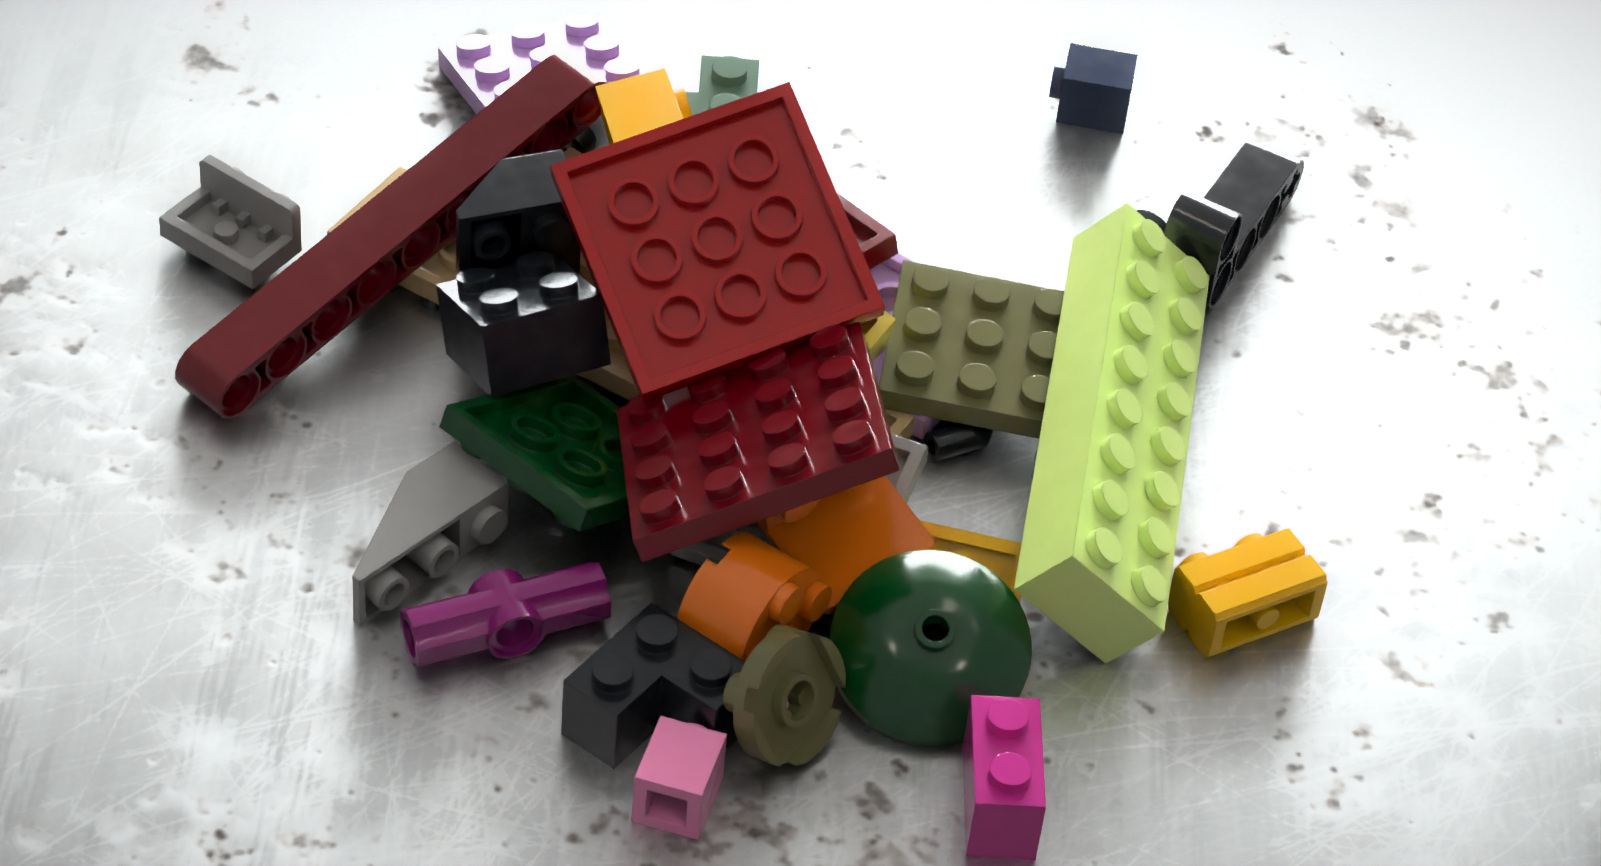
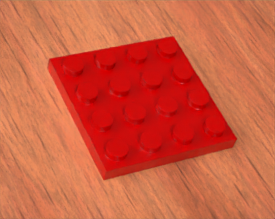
(716, 240)

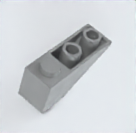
(431, 523)

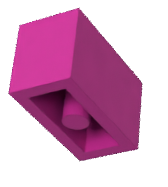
(1003, 777)

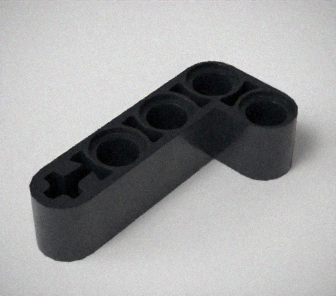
(1234, 213)

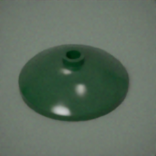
(919, 686)

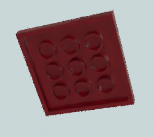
(754, 441)

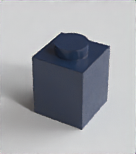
(1094, 87)

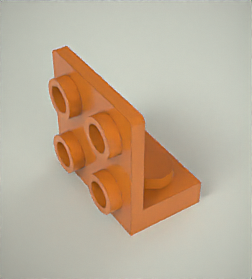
(848, 533)

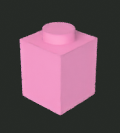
(678, 777)

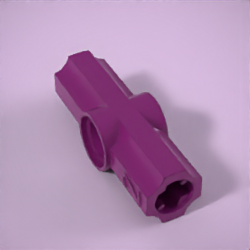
(505, 613)

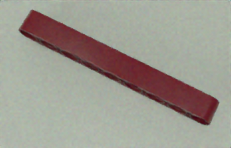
(381, 241)

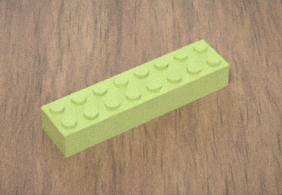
(1115, 436)

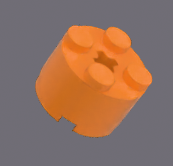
(752, 593)

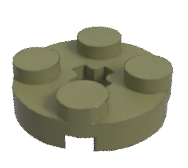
(782, 667)

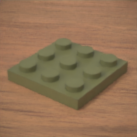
(970, 349)

